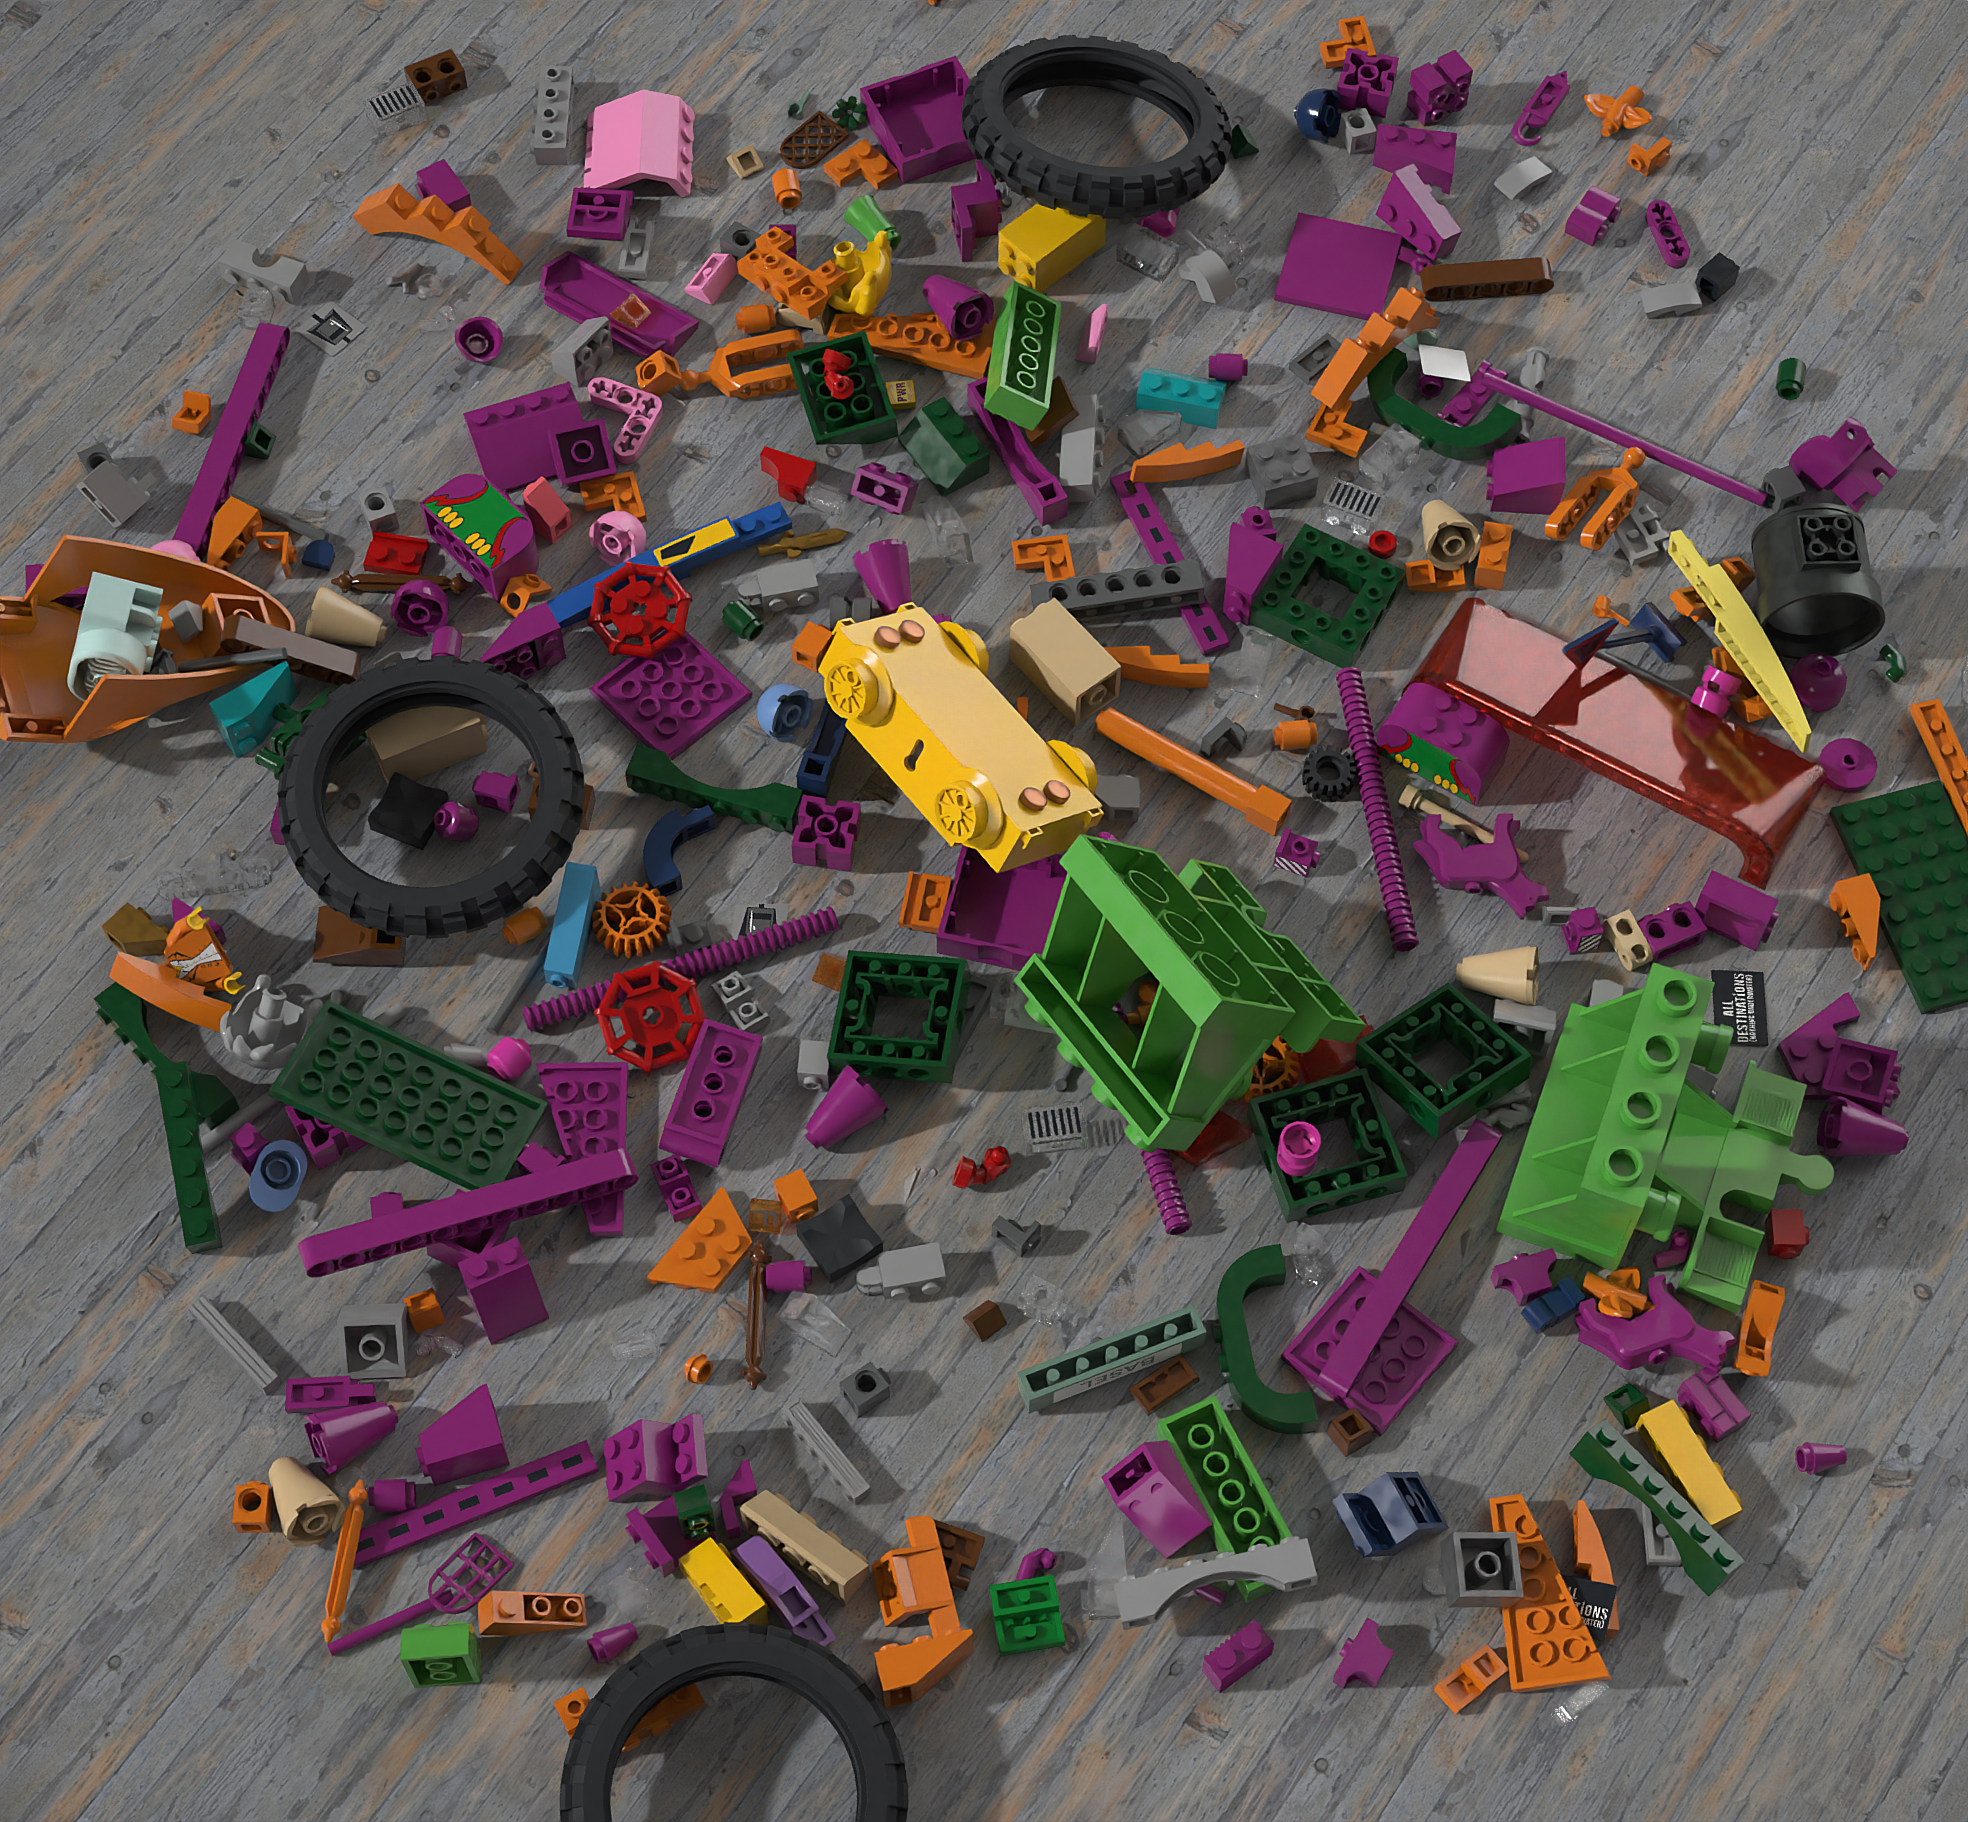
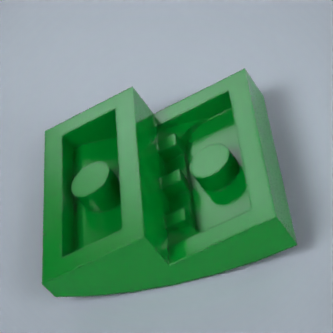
(1027, 1615)

